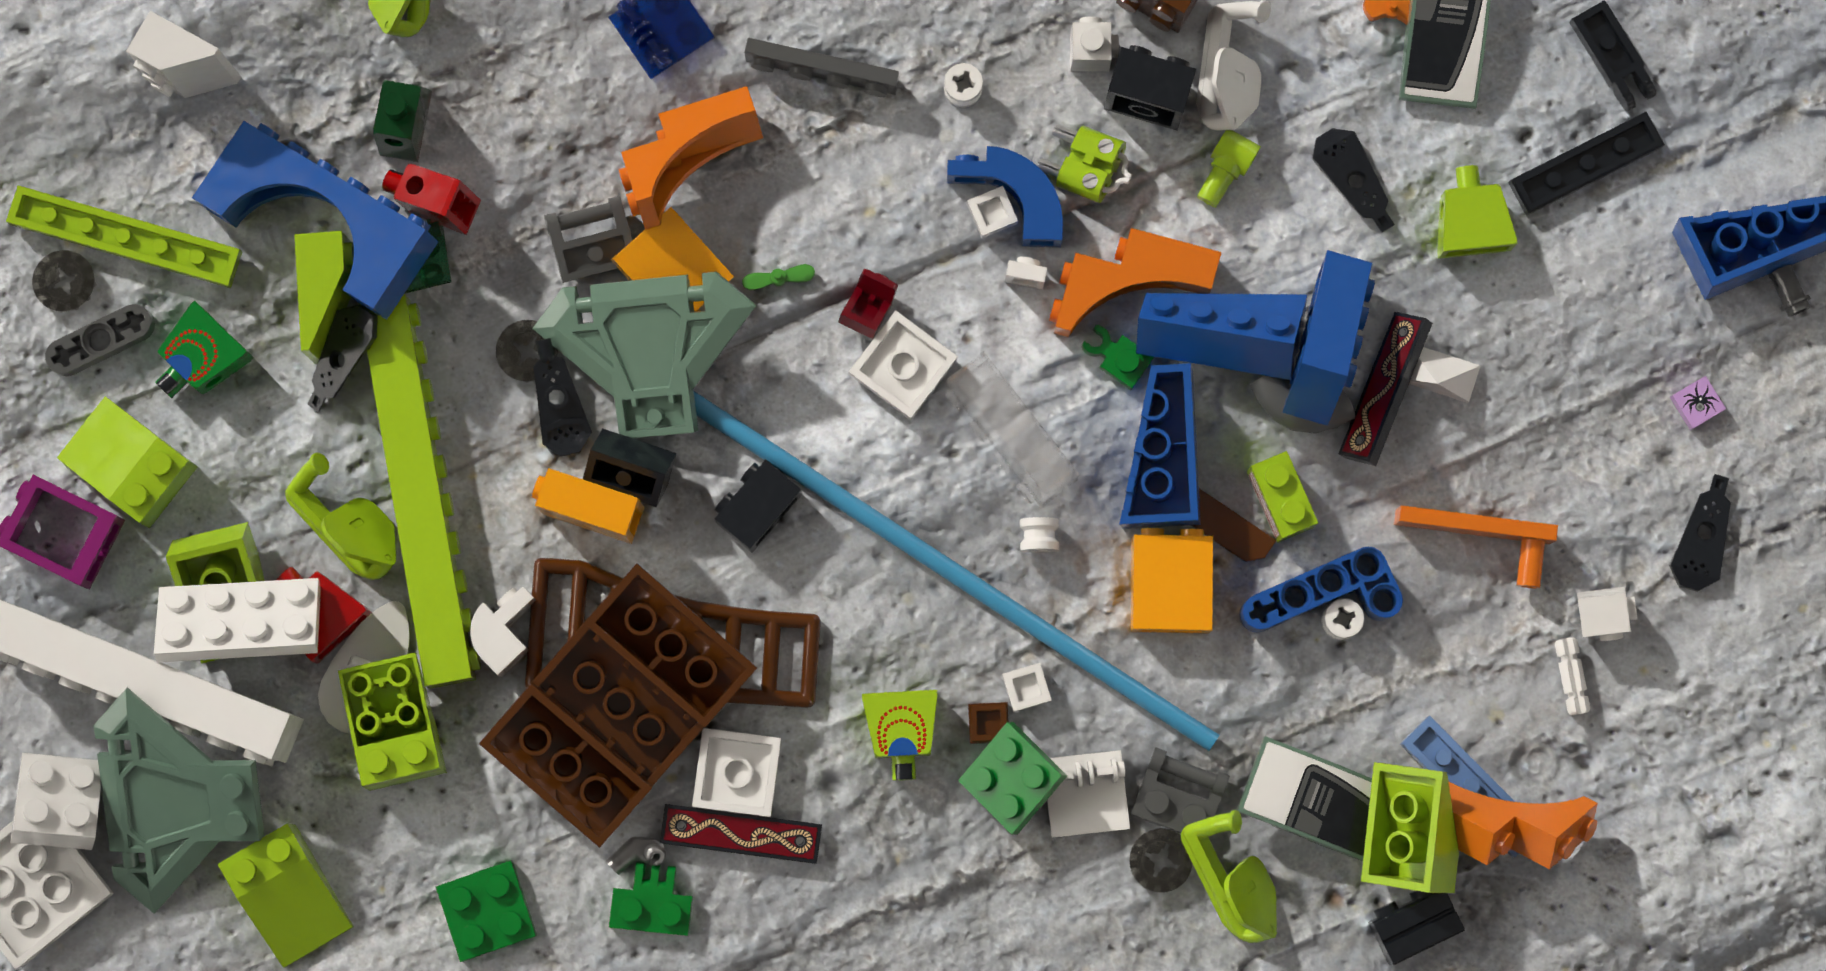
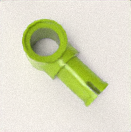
(1230, 160)

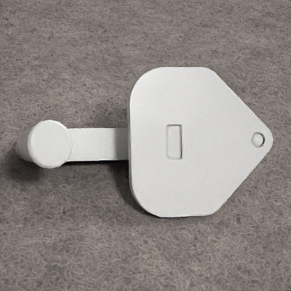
(1227, 75)

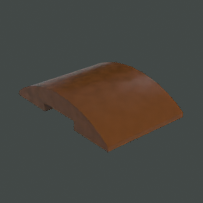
(617, 705)

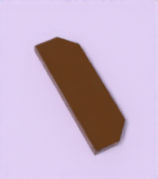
(1232, 530)

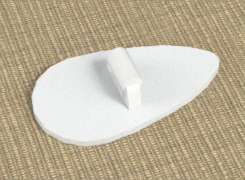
(376, 638)

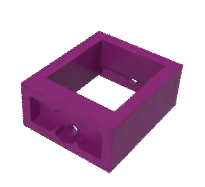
(92, 553)

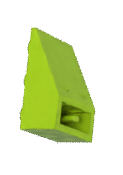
(391, 722)

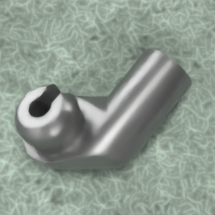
(637, 850)

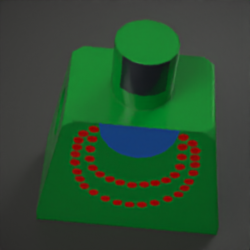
(199, 353)

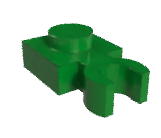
(1120, 358)

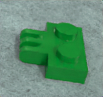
(651, 904)

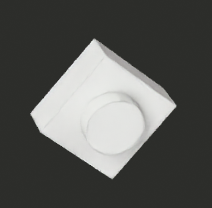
(992, 212)
(1026, 272)
(1026, 687)

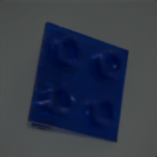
(660, 31)

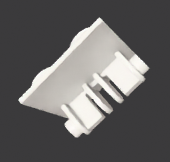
(1090, 796)

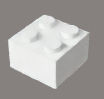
(56, 801)

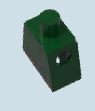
(402, 117)

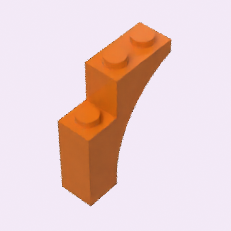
(686, 142)
(1146, 263)
(1534, 830)

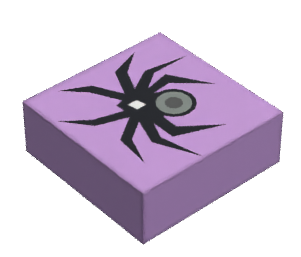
(1697, 403)

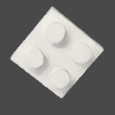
(903, 365)
(736, 772)

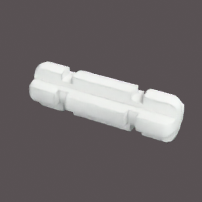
(1572, 676)

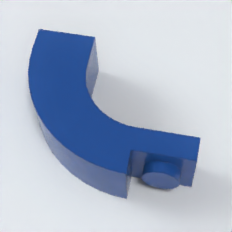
(1024, 182)

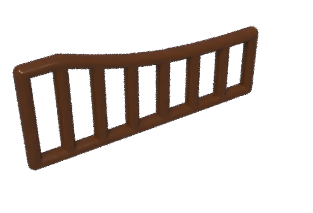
(734, 617)

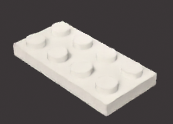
(237, 620)

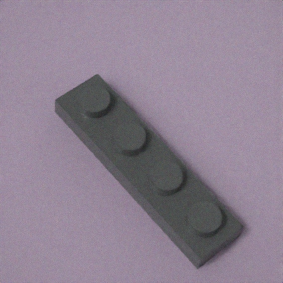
(807, 64)

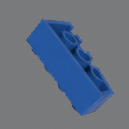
(1751, 243)
(1224, 330)
(1330, 337)
(1165, 462)

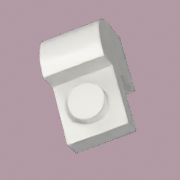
(492, 635)

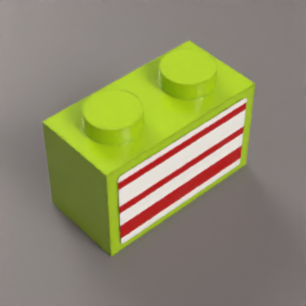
(1282, 496)

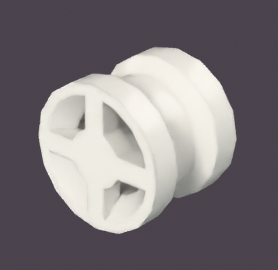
(961, 93)
(1039, 535)
(1336, 622)

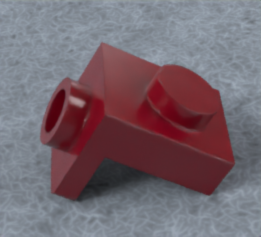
(869, 303)

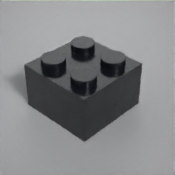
(1150, 87)

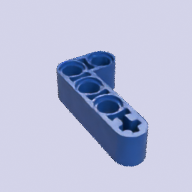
(1317, 596)

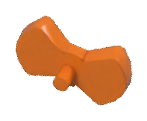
(1391, 9)

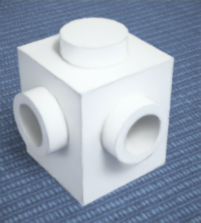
(1092, 45)
(1606, 613)

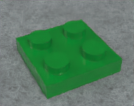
(1012, 778)
(486, 911)

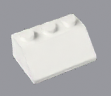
(178, 59)

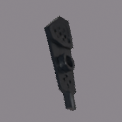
(1348, 163)
(351, 334)
(560, 415)
(1699, 550)

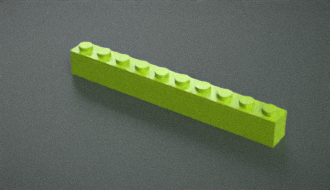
(420, 501)

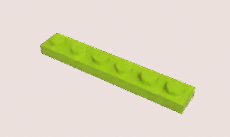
(124, 236)

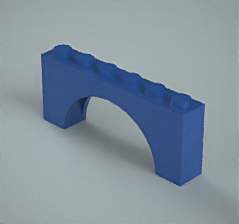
(261, 169)

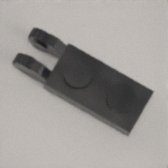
(1612, 53)

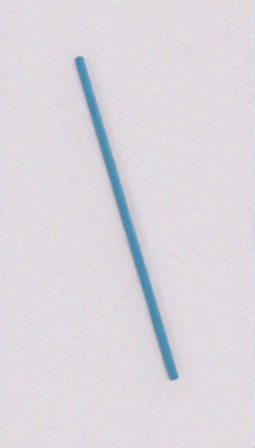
(955, 573)

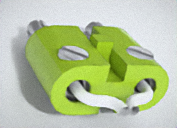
(1090, 163)

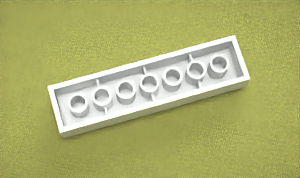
(187, 700)

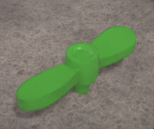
(778, 277)

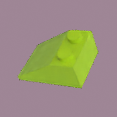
(322, 271)
(127, 462)
(215, 558)
(1410, 830)
(286, 894)

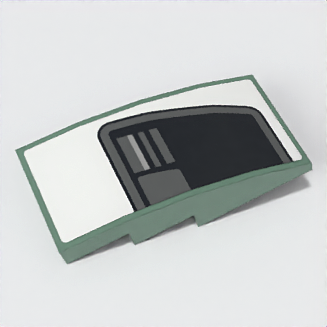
(1444, 52)
(1308, 797)

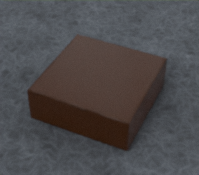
(986, 721)

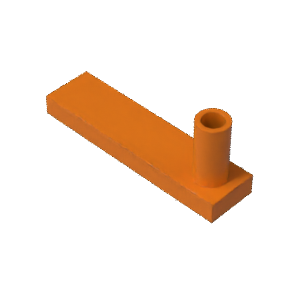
(1531, 534)

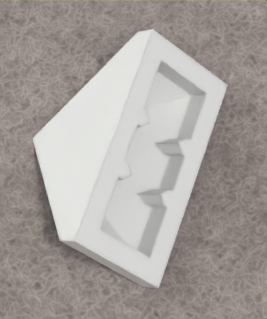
(1445, 375)

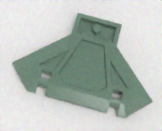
(647, 343)
(168, 800)

